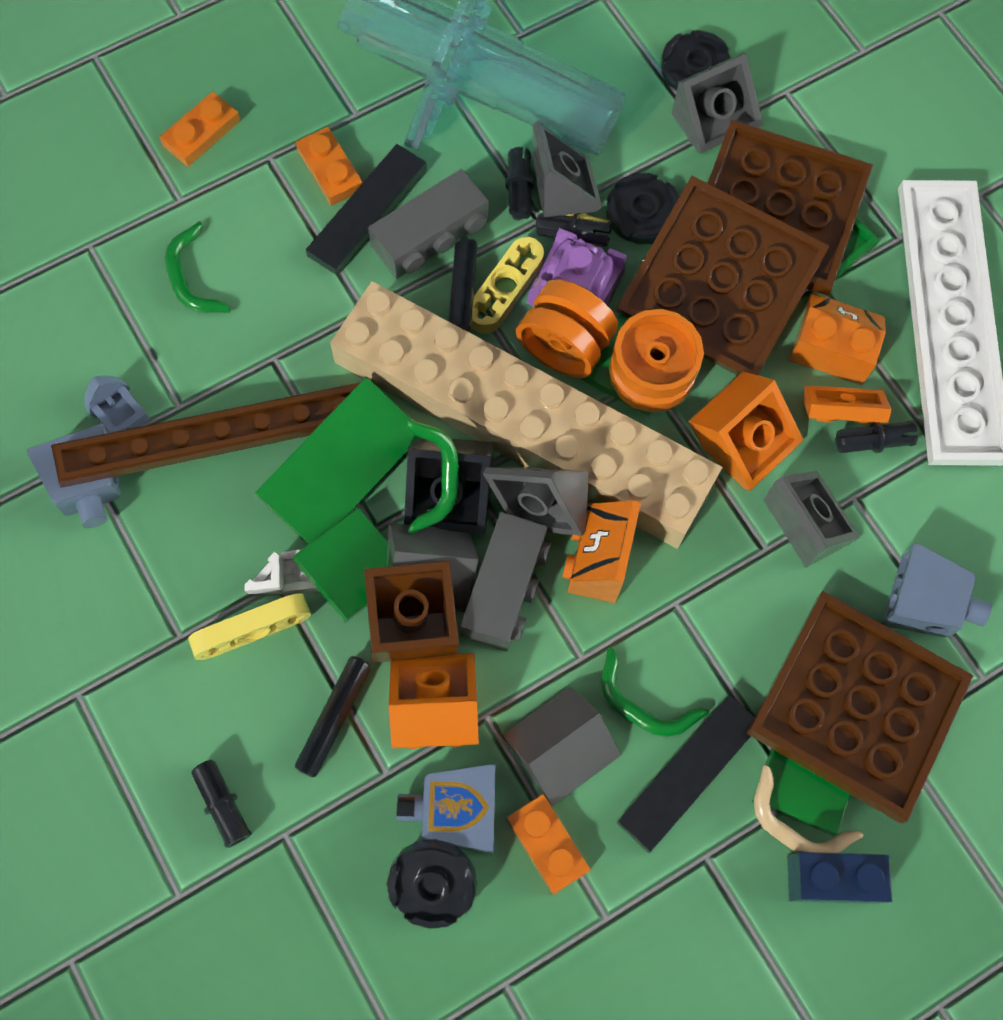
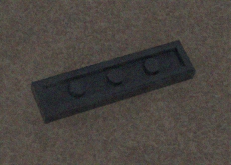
(367, 205)
(687, 774)

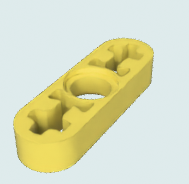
(506, 269)
(249, 626)

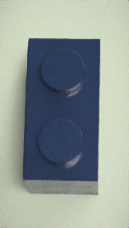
(839, 878)

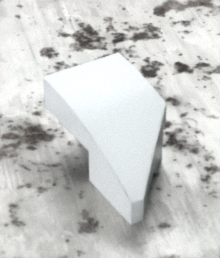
(280, 577)

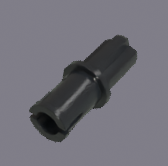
(519, 183)
(582, 228)
(876, 437)
(220, 803)

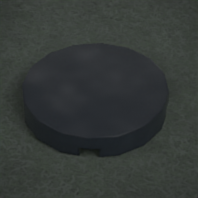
(691, 54)
(640, 207)
(432, 883)

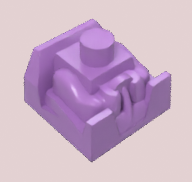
(581, 264)

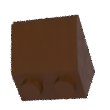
(411, 611)

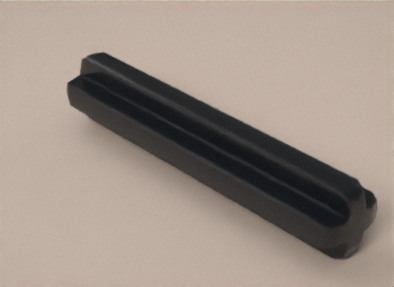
(463, 283)
(332, 716)

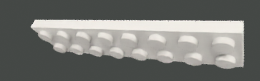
(953, 322)

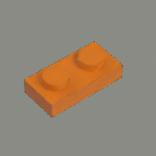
(200, 129)
(329, 165)
(848, 404)
(548, 844)

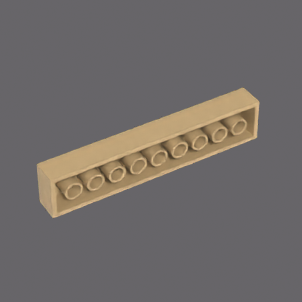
(522, 410)

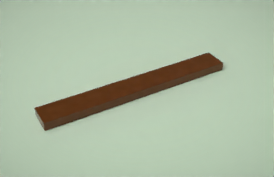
(194, 437)

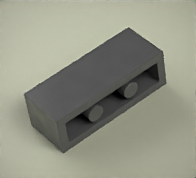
(429, 224)
(505, 582)

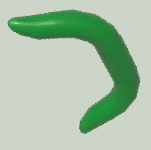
(178, 278)
(449, 475)
(637, 714)

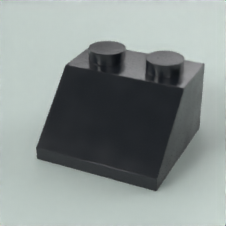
(425, 484)

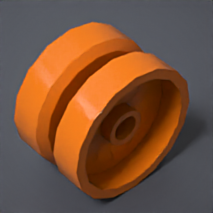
(567, 328)
(655, 360)

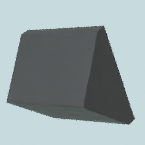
(713, 99)
(562, 175)
(543, 496)
(809, 516)
(436, 546)
(562, 744)

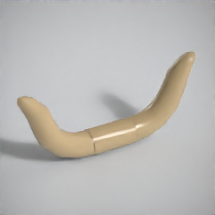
(787, 835)

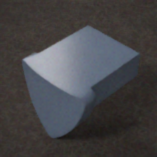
(113, 404)

